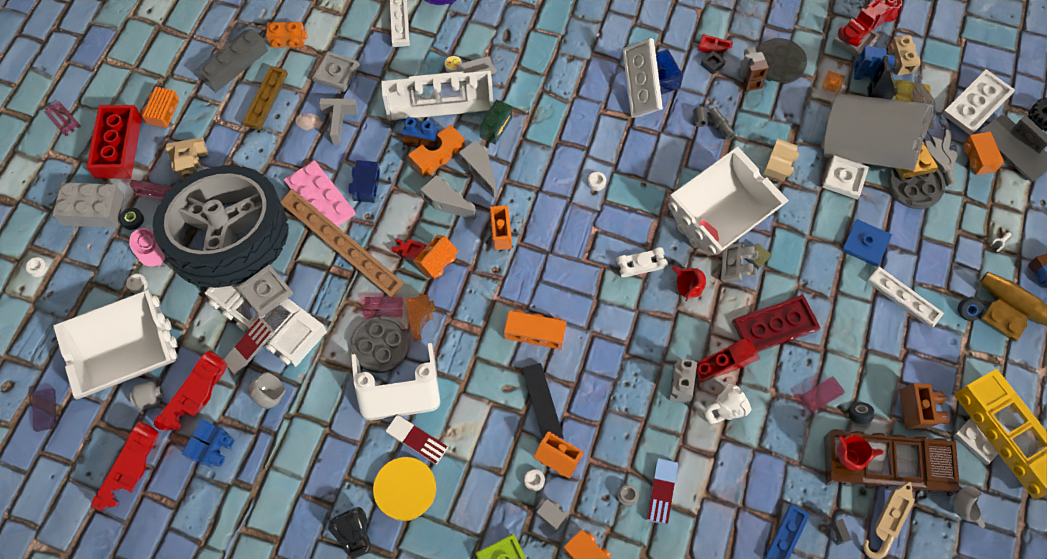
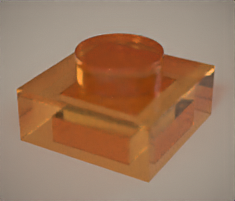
(833, 81)

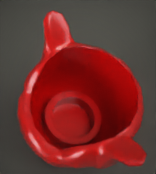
(692, 277)
(855, 452)

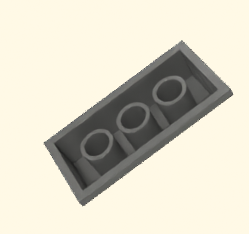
(231, 60)

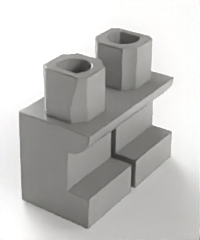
(683, 381)

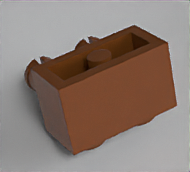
(919, 406)

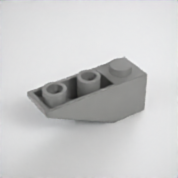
(444, 198)

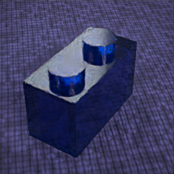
(365, 181)

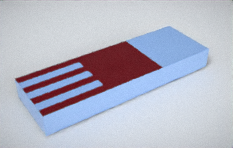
(662, 491)

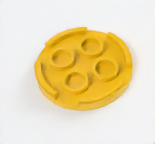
(404, 488)

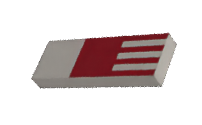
(248, 346)

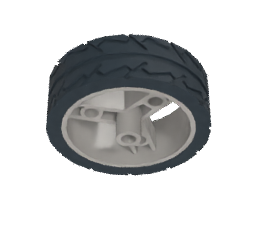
(224, 256)

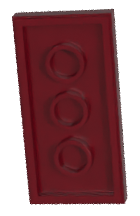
(777, 323)

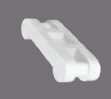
(642, 262)

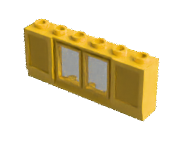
(1009, 429)

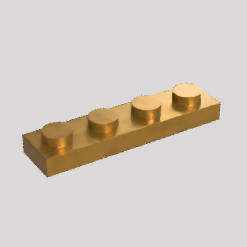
(265, 98)

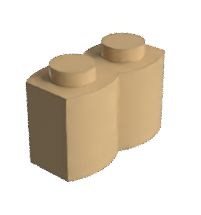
(781, 160)

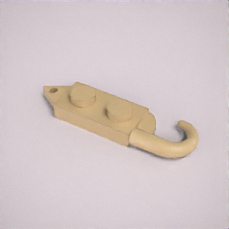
(891, 519)

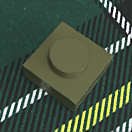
(763, 256)

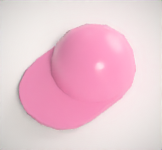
(145, 247)

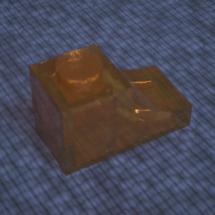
(419, 313)

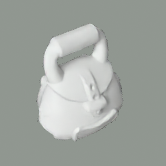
(729, 404)

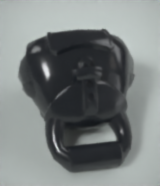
(349, 529)

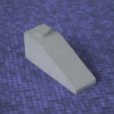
(477, 162)

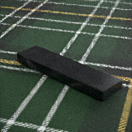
(542, 400)

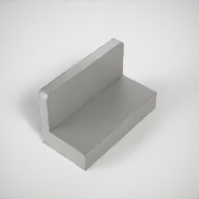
(478, 65)

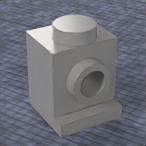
(551, 514)

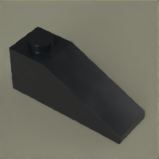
(882, 81)

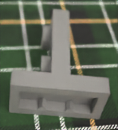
(337, 109)

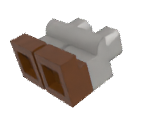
(754, 69)

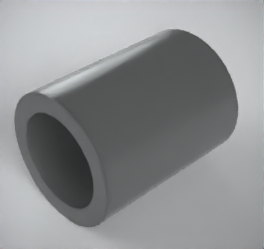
(700, 116)

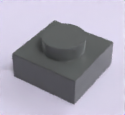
(839, 532)

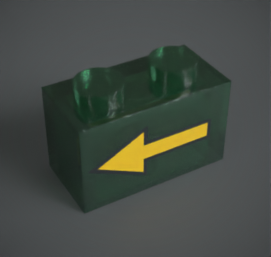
(495, 121)

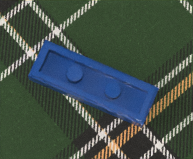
(787, 533)

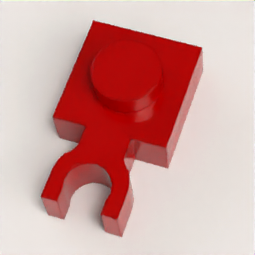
(410, 250)

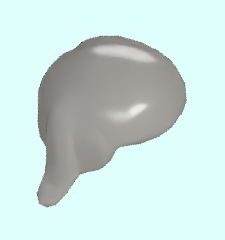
(966, 505)

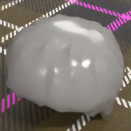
(266, 390)

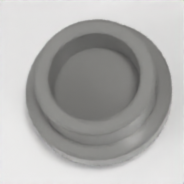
(628, 495)

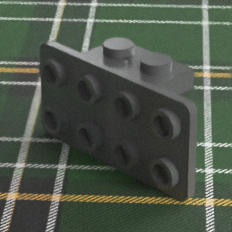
(1020, 145)

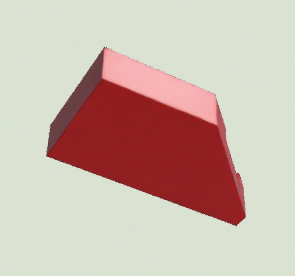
(715, 44)

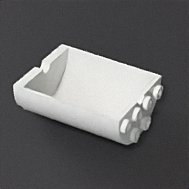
(729, 198)
(115, 343)

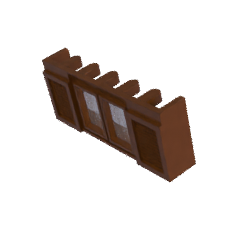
(917, 460)

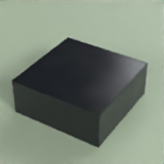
(713, 62)

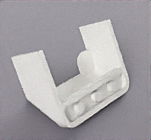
(397, 398)

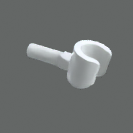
(1001, 242)

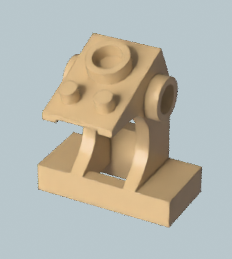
(186, 163)

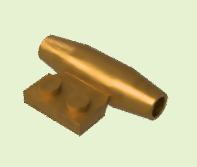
(1012, 307)

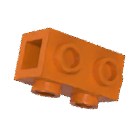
(286, 34)

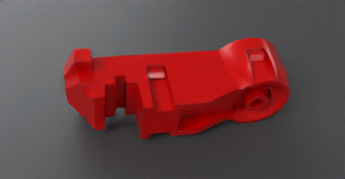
(869, 19)
(193, 393)
(128, 466)

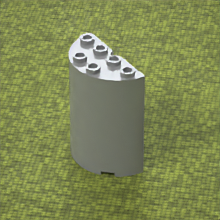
(876, 130)

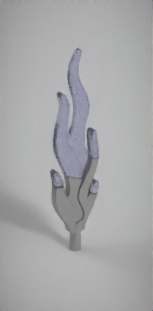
(938, 134)

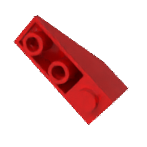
(727, 360)

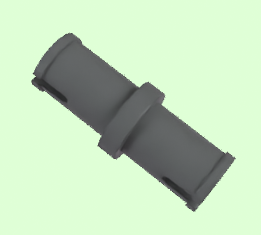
(721, 123)

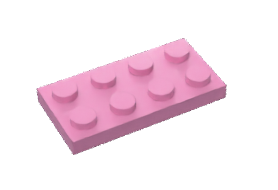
(320, 192)

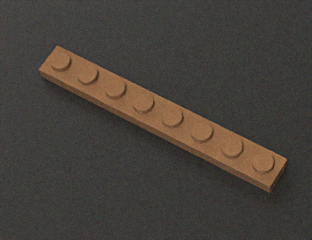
(342, 243)

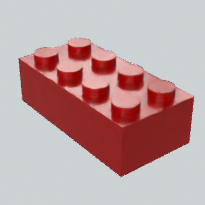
(114, 142)

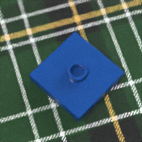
(867, 242)

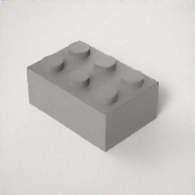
(88, 205)

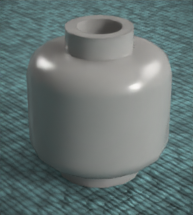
(146, 395)

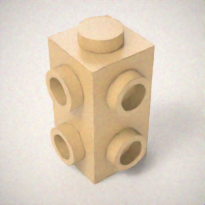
(905, 55)

